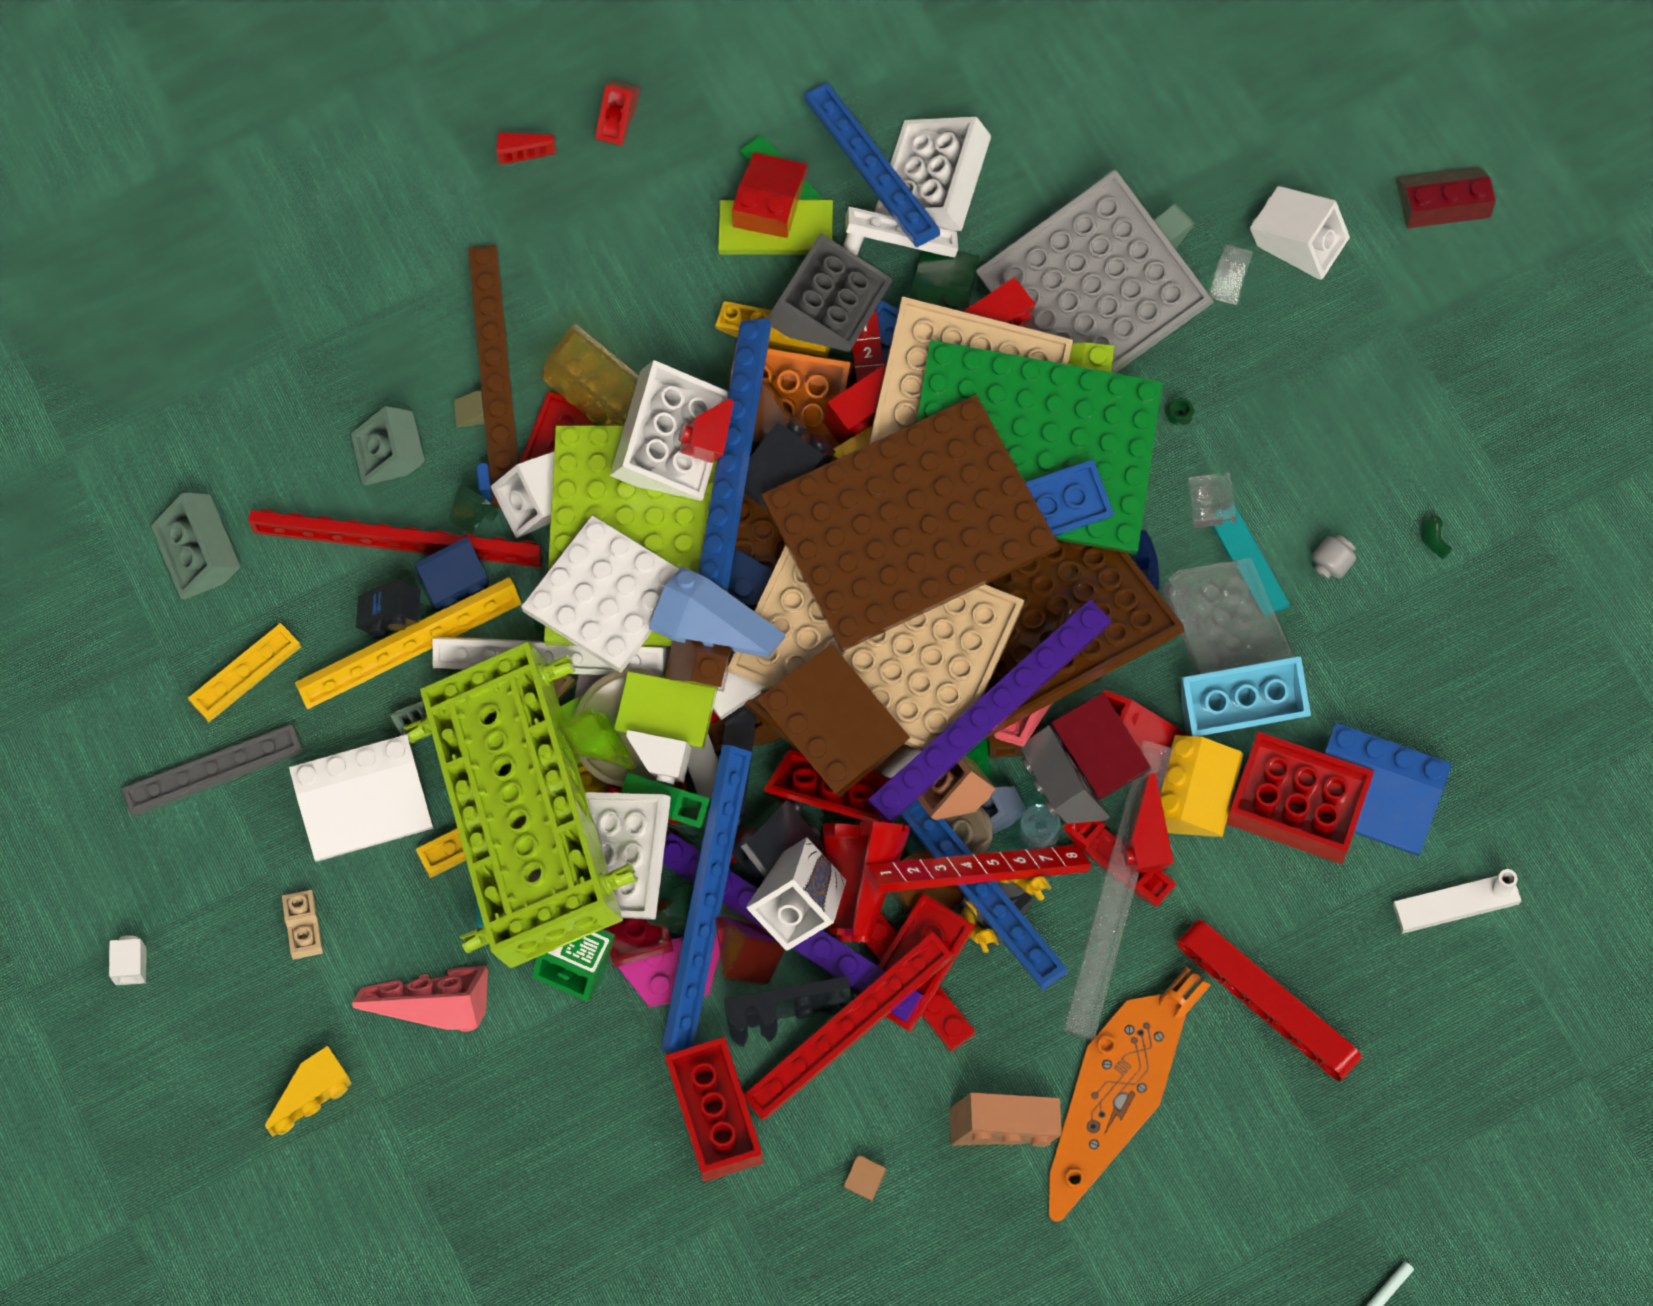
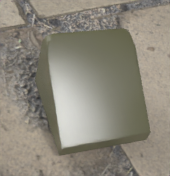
(469, 410)

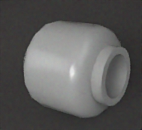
(1334, 557)

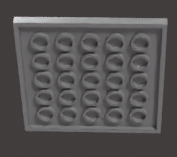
(1102, 274)

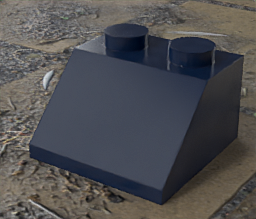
(451, 575)

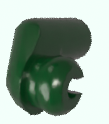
(1432, 536)

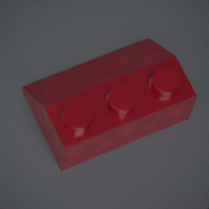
(1446, 197)

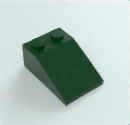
(945, 280)

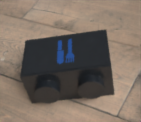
(388, 609)

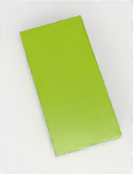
(809, 221)

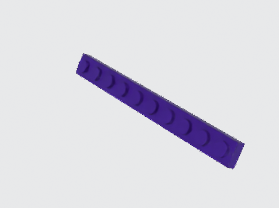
(989, 712)
(819, 948)

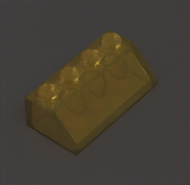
(591, 378)

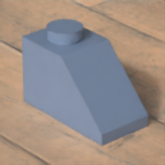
(1004, 808)

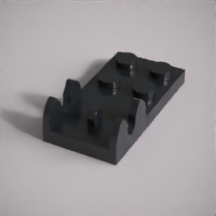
(766, 1007)

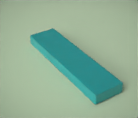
(1241, 545)

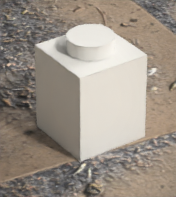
(127, 961)

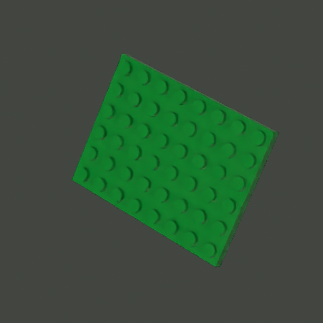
(1055, 420)

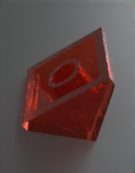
(747, 951)

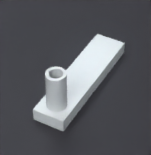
(884, 228)
(1457, 902)

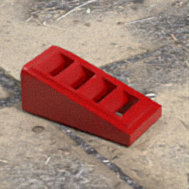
(523, 146)

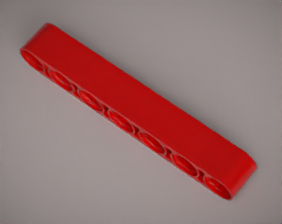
(1269, 1000)

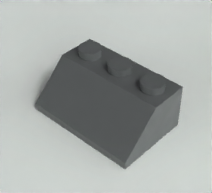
(1061, 779)

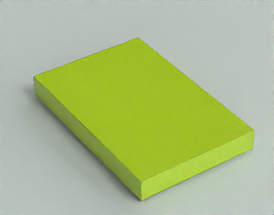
(666, 709)

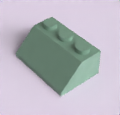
(195, 544)

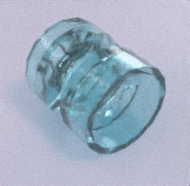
(1039, 828)

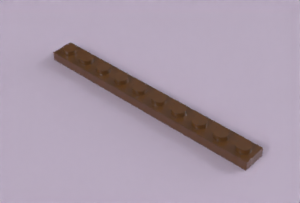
(493, 362)

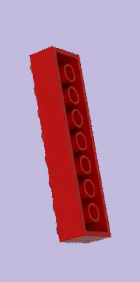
(856, 407)

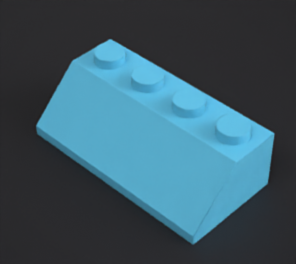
(1244, 697)

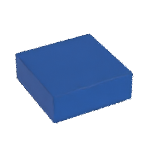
(484, 482)

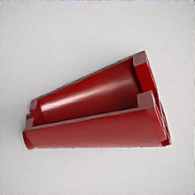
(849, 850)

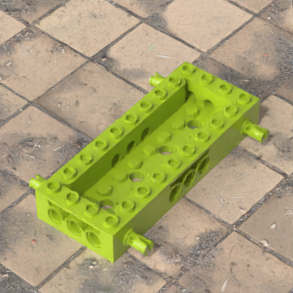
(544, 785)

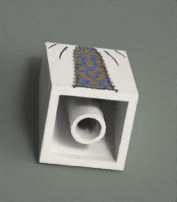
(798, 895)

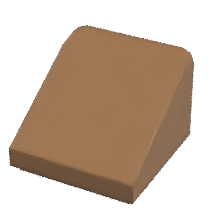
(865, 1178)

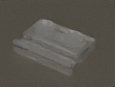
(1211, 500)

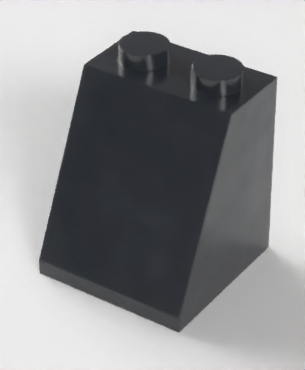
(784, 456)
(769, 835)

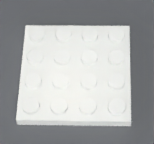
(602, 593)
(633, 831)

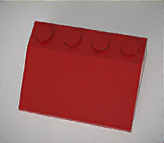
(1300, 797)

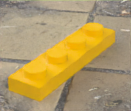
(244, 672)

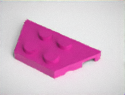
(656, 975)

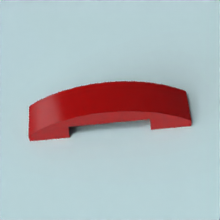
(1098, 844)

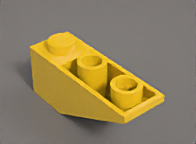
(311, 1085)

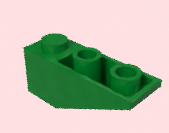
(684, 806)

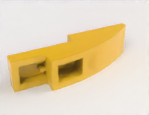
(732, 314)

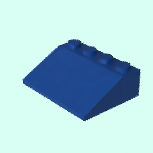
(1401, 790)

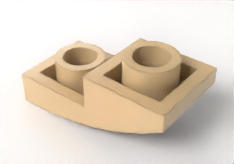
(302, 924)

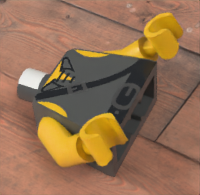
(1019, 892)

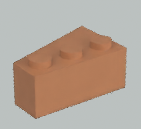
(1005, 1120)

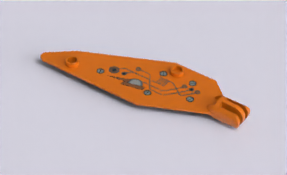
(1119, 1087)

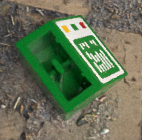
(576, 966)

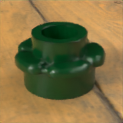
(1182, 405)

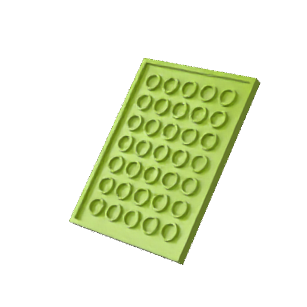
(656, 520)

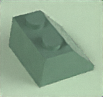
(387, 446)

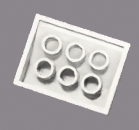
(941, 165)
(650, 443)
(361, 798)

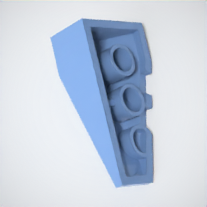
(704, 612)

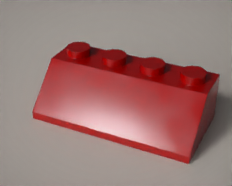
(801, 782)

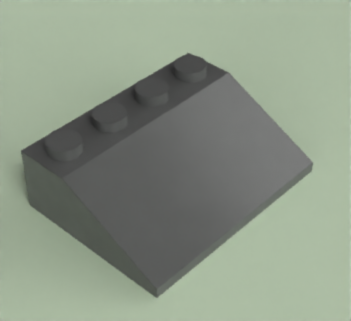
(829, 297)

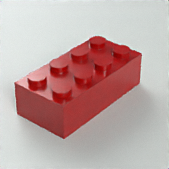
(714, 1109)

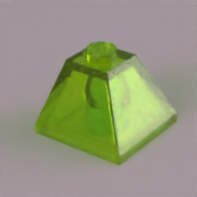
(594, 738)

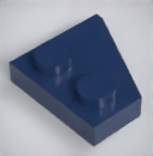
(748, 579)

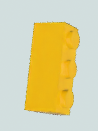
(1199, 786)

